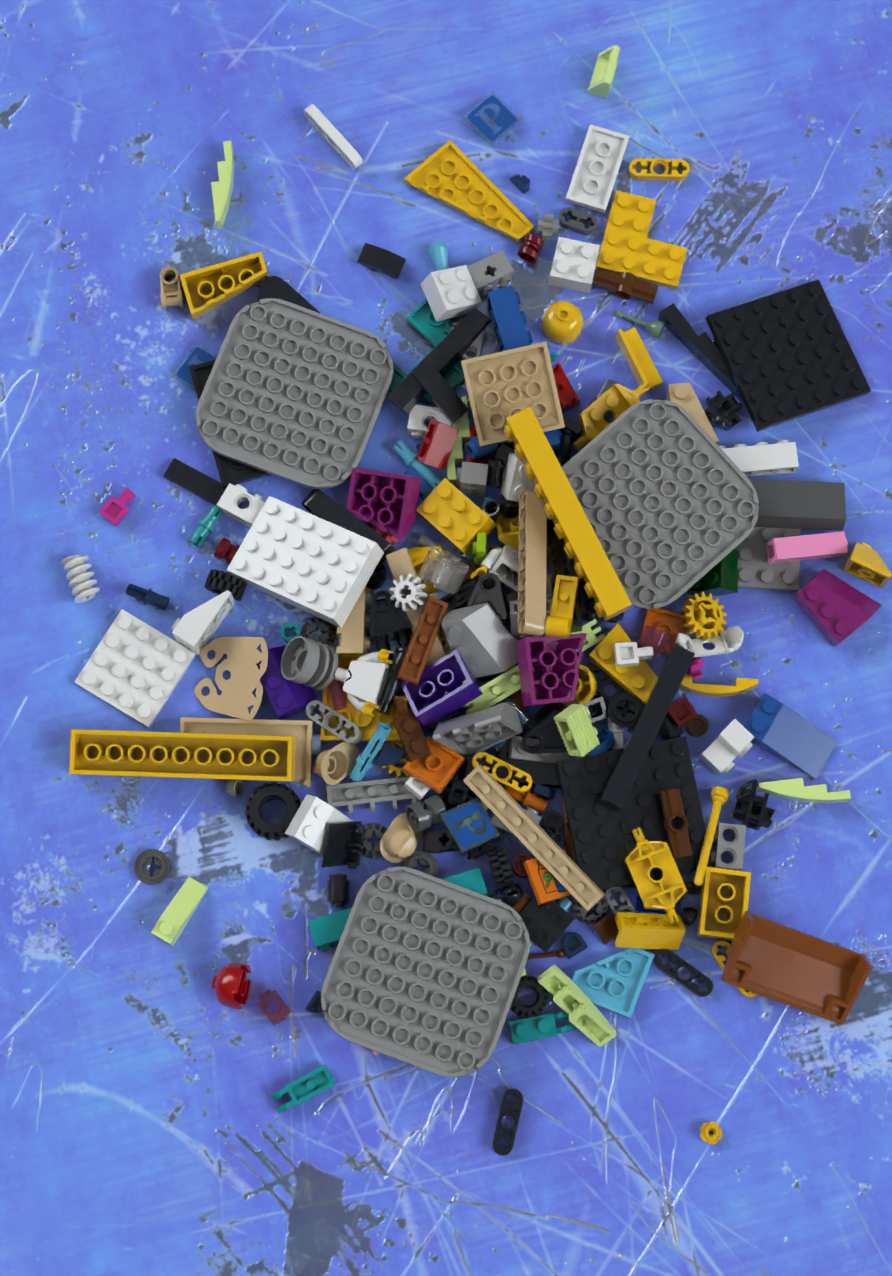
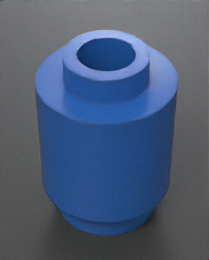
(476, 451)

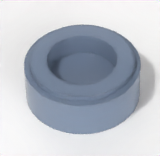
(316, 744)

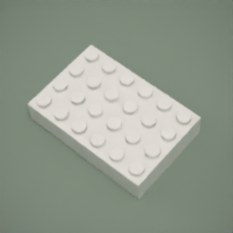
(305, 561)

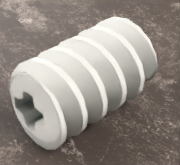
(80, 578)

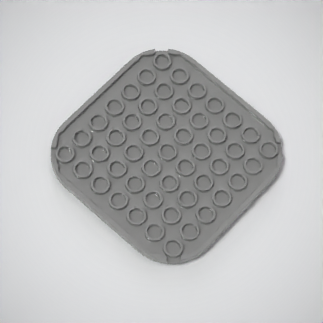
(294, 393)
(661, 500)
(425, 971)

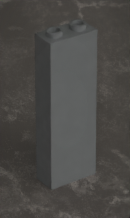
(800, 504)

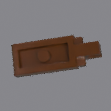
(410, 732)

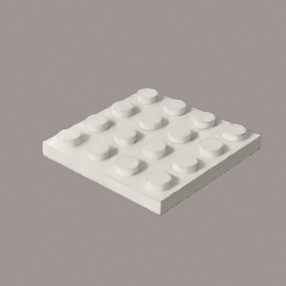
(135, 668)

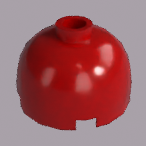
(232, 985)

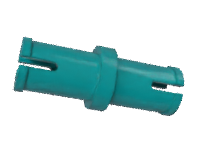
(205, 526)

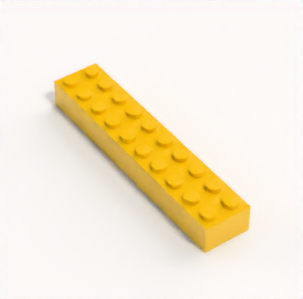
(567, 513)
(182, 755)

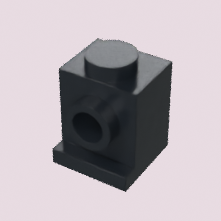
(600, 708)

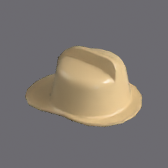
(336, 763)
(399, 840)

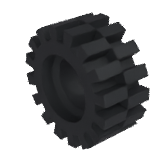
(219, 582)
(500, 868)
(541, 1000)

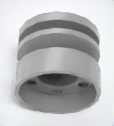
(309, 662)

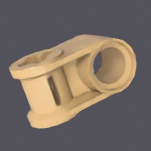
(171, 292)

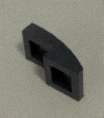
(382, 260)

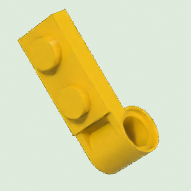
(562, 606)

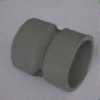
(425, 813)

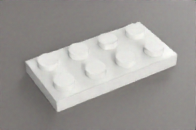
(597, 168)

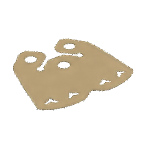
(245, 676)

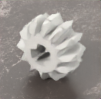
(403, 599)

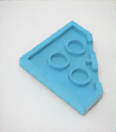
(615, 980)

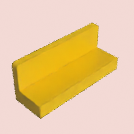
(638, 358)
(648, 931)

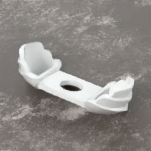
(727, 642)

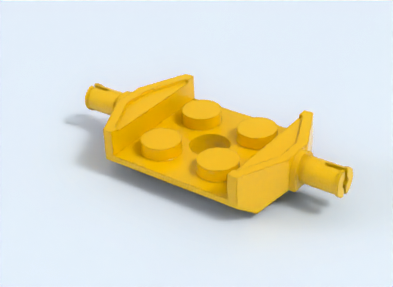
(615, 399)
(660, 893)

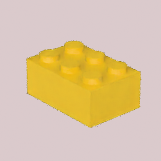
(455, 516)
(722, 902)

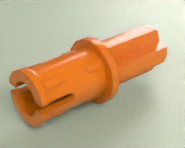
(528, 799)

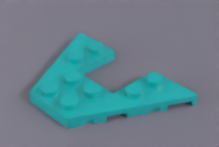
(425, 323)

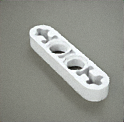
(333, 136)

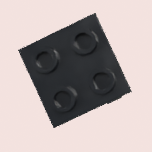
(342, 844)
(545, 922)

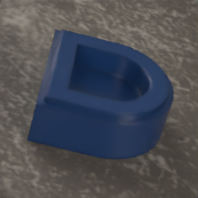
(543, 792)
(573, 944)

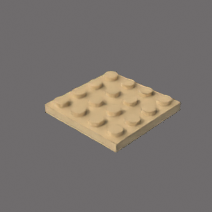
(509, 383)

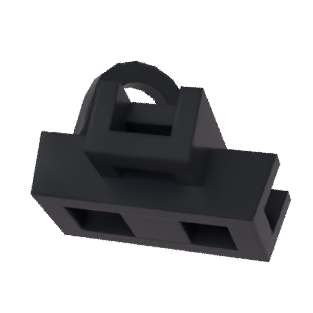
(724, 415)
(453, 786)
(749, 812)

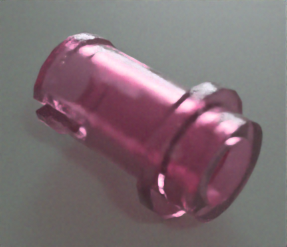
(337, 695)

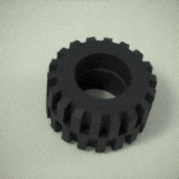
(263, 795)

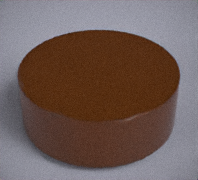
(697, 726)

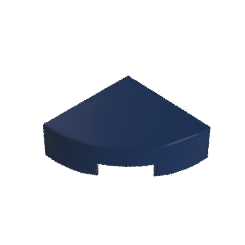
(521, 183)
(390, 755)
(315, 1003)

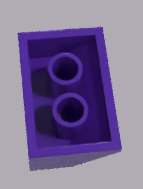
(442, 689)
(284, 695)

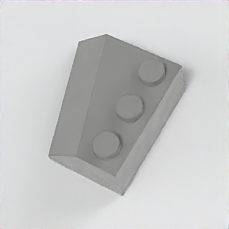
(480, 639)
(479, 729)

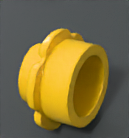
(711, 1126)

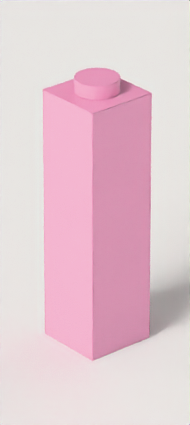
(806, 547)

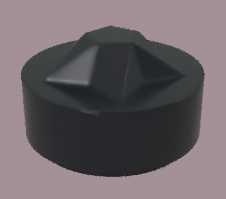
(510, 509)

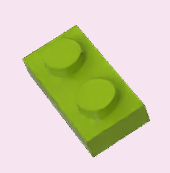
(480, 549)

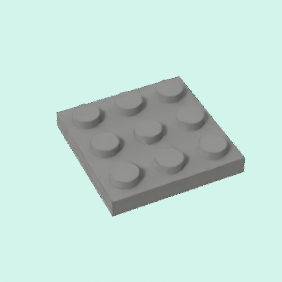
(753, 563)

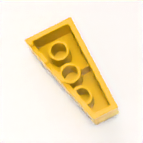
(221, 282)
(634, 679)

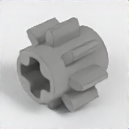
(547, 226)

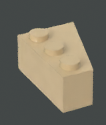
(353, 634)

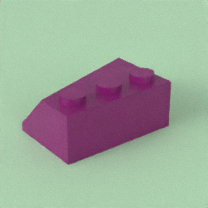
(384, 500)
(834, 606)
(549, 668)

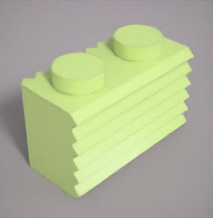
(577, 730)

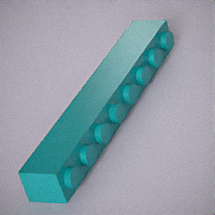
(329, 928)

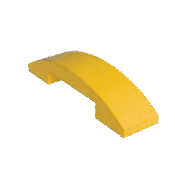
(740, 686)

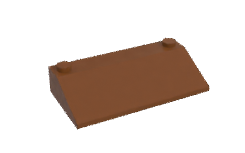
(795, 968)

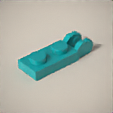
(537, 1027)
(305, 1087)

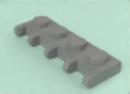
(369, 793)

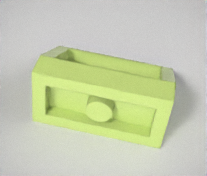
(604, 72)

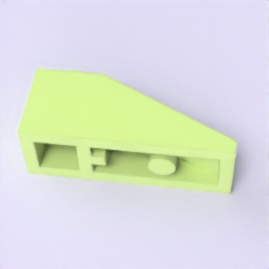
(179, 911)

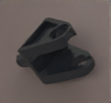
(495, 597)
(388, 623)
(545, 730)

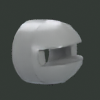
(234, 787)

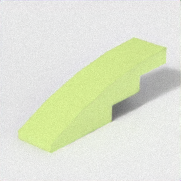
(223, 188)
(463, 436)
(795, 790)
(579, 1007)

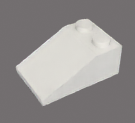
(201, 623)
(312, 823)

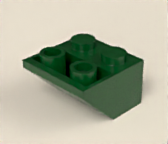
(720, 579)

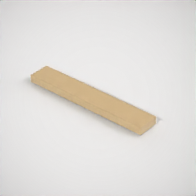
(401, 563)

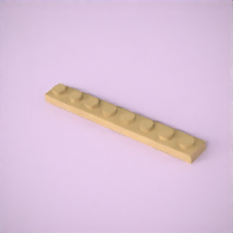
(534, 837)

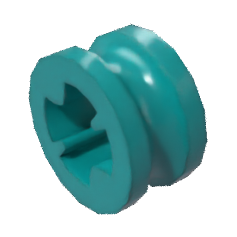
(289, 626)

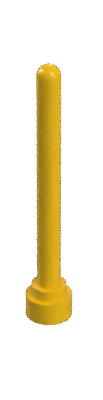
(719, 796)

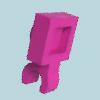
(116, 509)
(694, 667)

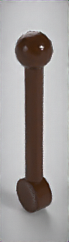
(559, 953)

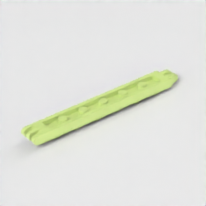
(509, 682)

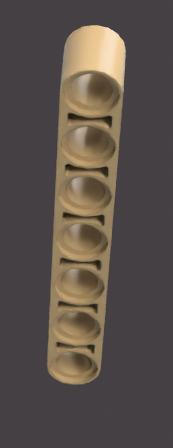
(532, 565)

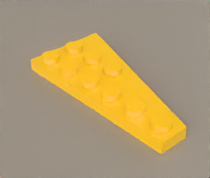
(461, 185)

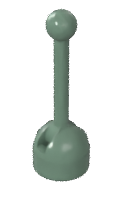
(654, 328)

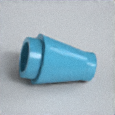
(439, 255)

